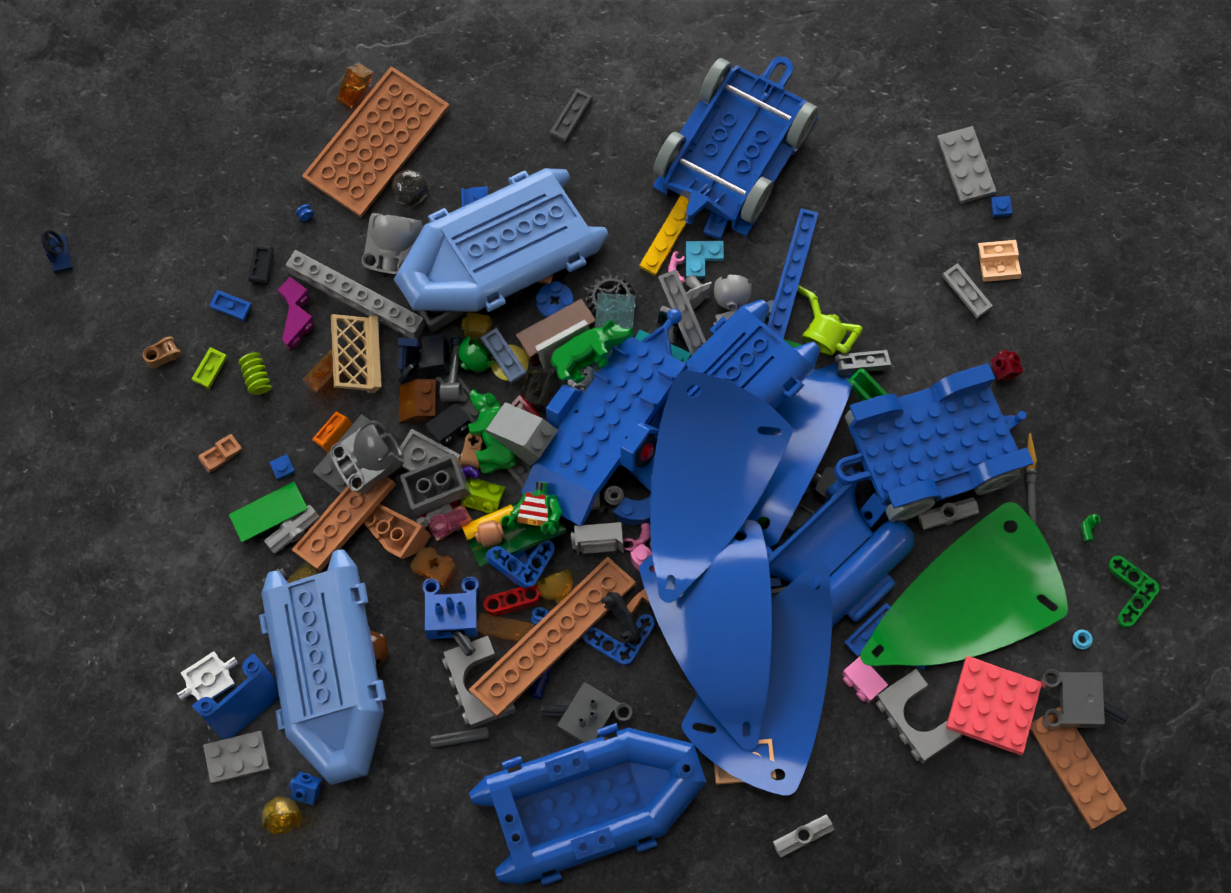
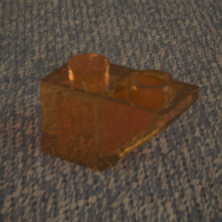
(354, 84)

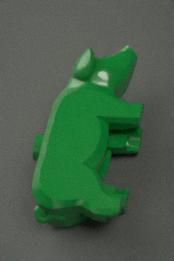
(588, 348)
(495, 455)

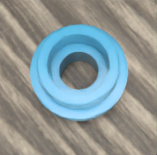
(1085, 634)

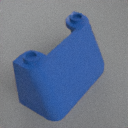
(241, 704)

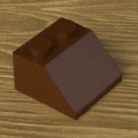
(418, 401)

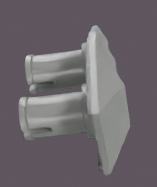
(698, 291)

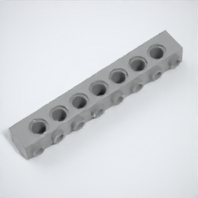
(355, 295)

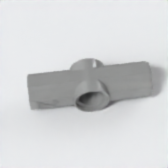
(960, 510)
(291, 530)
(815, 830)

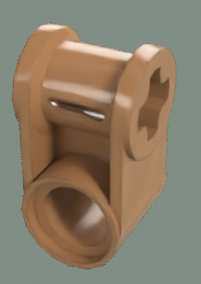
(162, 352)
(468, 455)

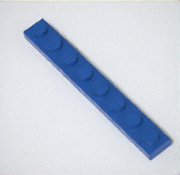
(792, 272)

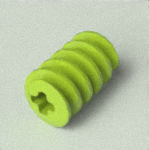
(252, 374)

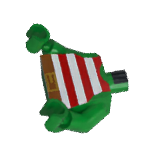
(536, 509)

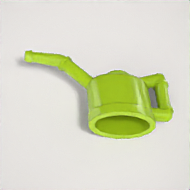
(827, 329)

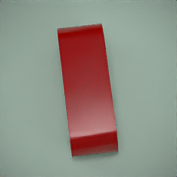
(505, 608)

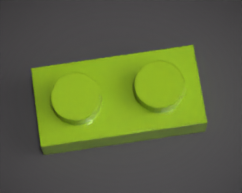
(209, 368)

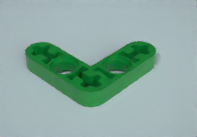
(1139, 587)

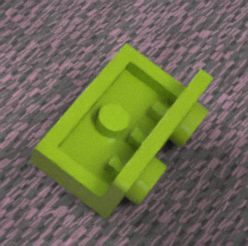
(484, 496)

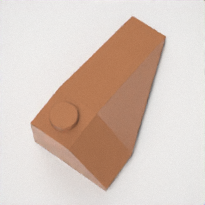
(396, 532)

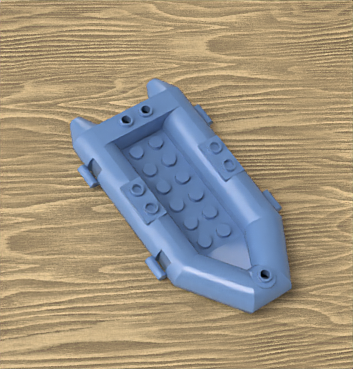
(497, 246)
(325, 667)

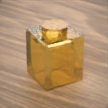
(476, 325)

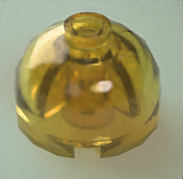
(555, 585)
(281, 815)

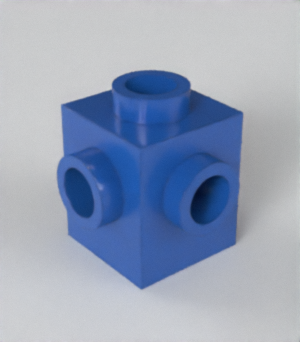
(305, 788)

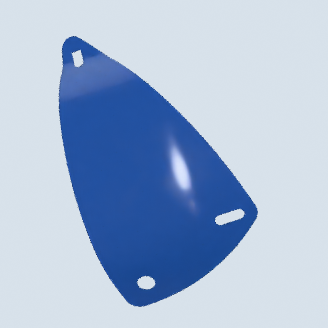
(707, 474)
(724, 631)
(794, 691)

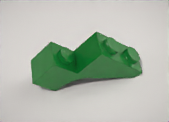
(865, 386)

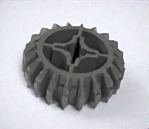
(600, 287)

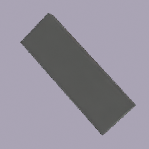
(571, 115)

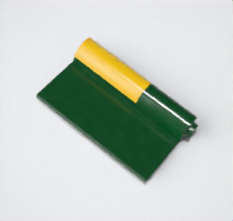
(516, 539)

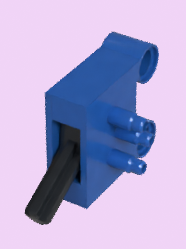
(452, 614)

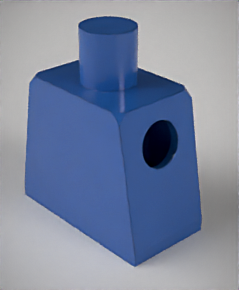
(873, 511)

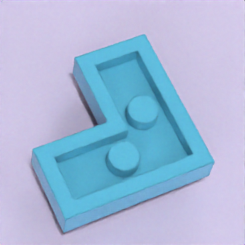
(700, 251)

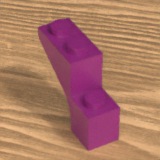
(298, 320)

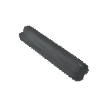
(459, 737)

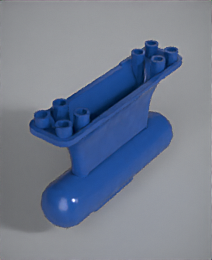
(838, 538)

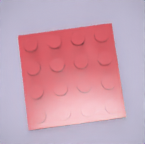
(993, 705)

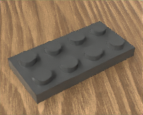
(327, 470)

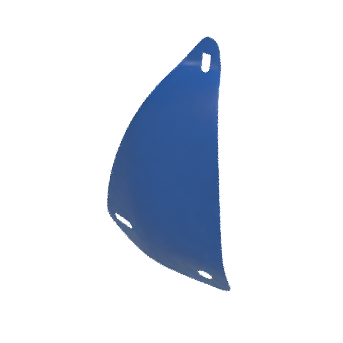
(813, 418)

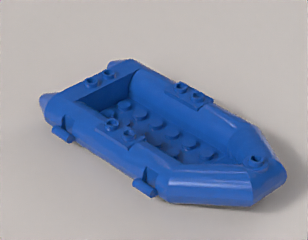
(747, 356)
(589, 800)

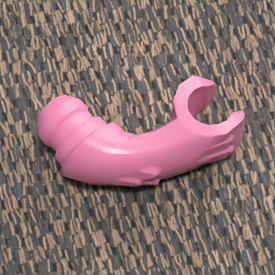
(674, 262)
(644, 537)

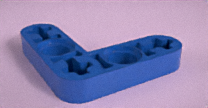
(521, 569)
(618, 646)

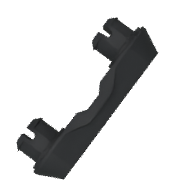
(630, 630)

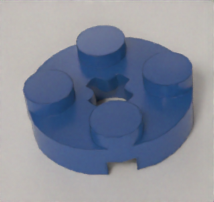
(550, 291)

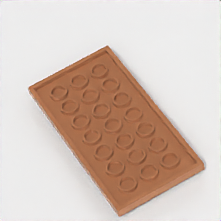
(375, 141)

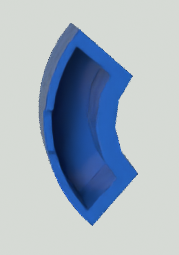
(633, 512)

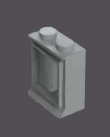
(597, 538)

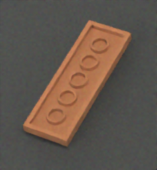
(339, 523)
(1078, 772)

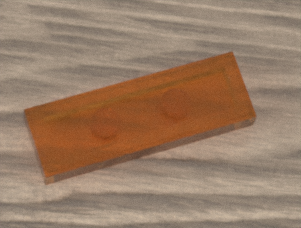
(503, 627)

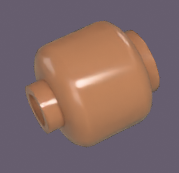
(489, 533)

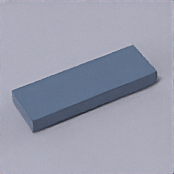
(503, 355)

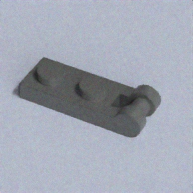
(866, 360)

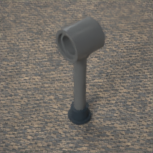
(451, 390)

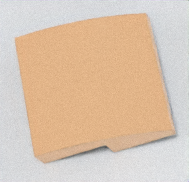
(999, 260)

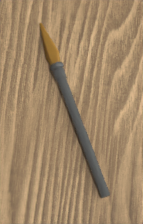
(1031, 481)

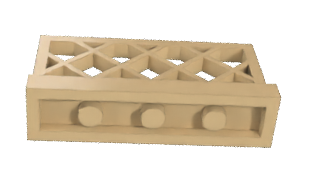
(370, 356)

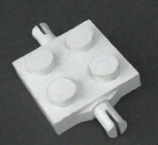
(208, 677)

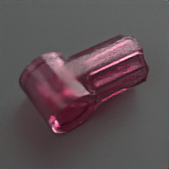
(450, 521)

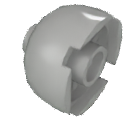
(732, 291)

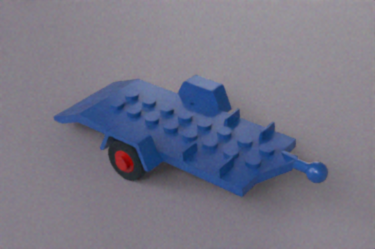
(606, 422)

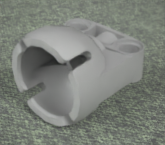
(389, 241)

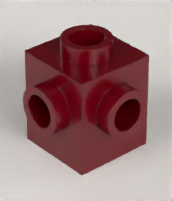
(1007, 365)

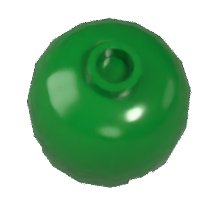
(474, 355)

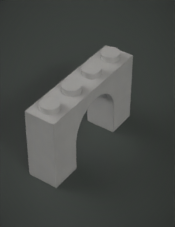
(460, 665)
(892, 701)

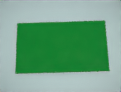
(268, 511)

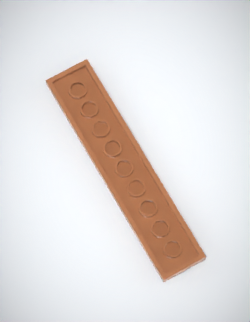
(550, 638)

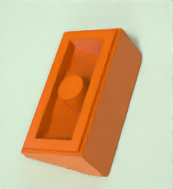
(332, 431)

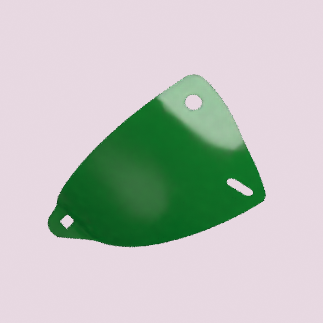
(973, 596)

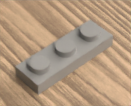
(967, 290)

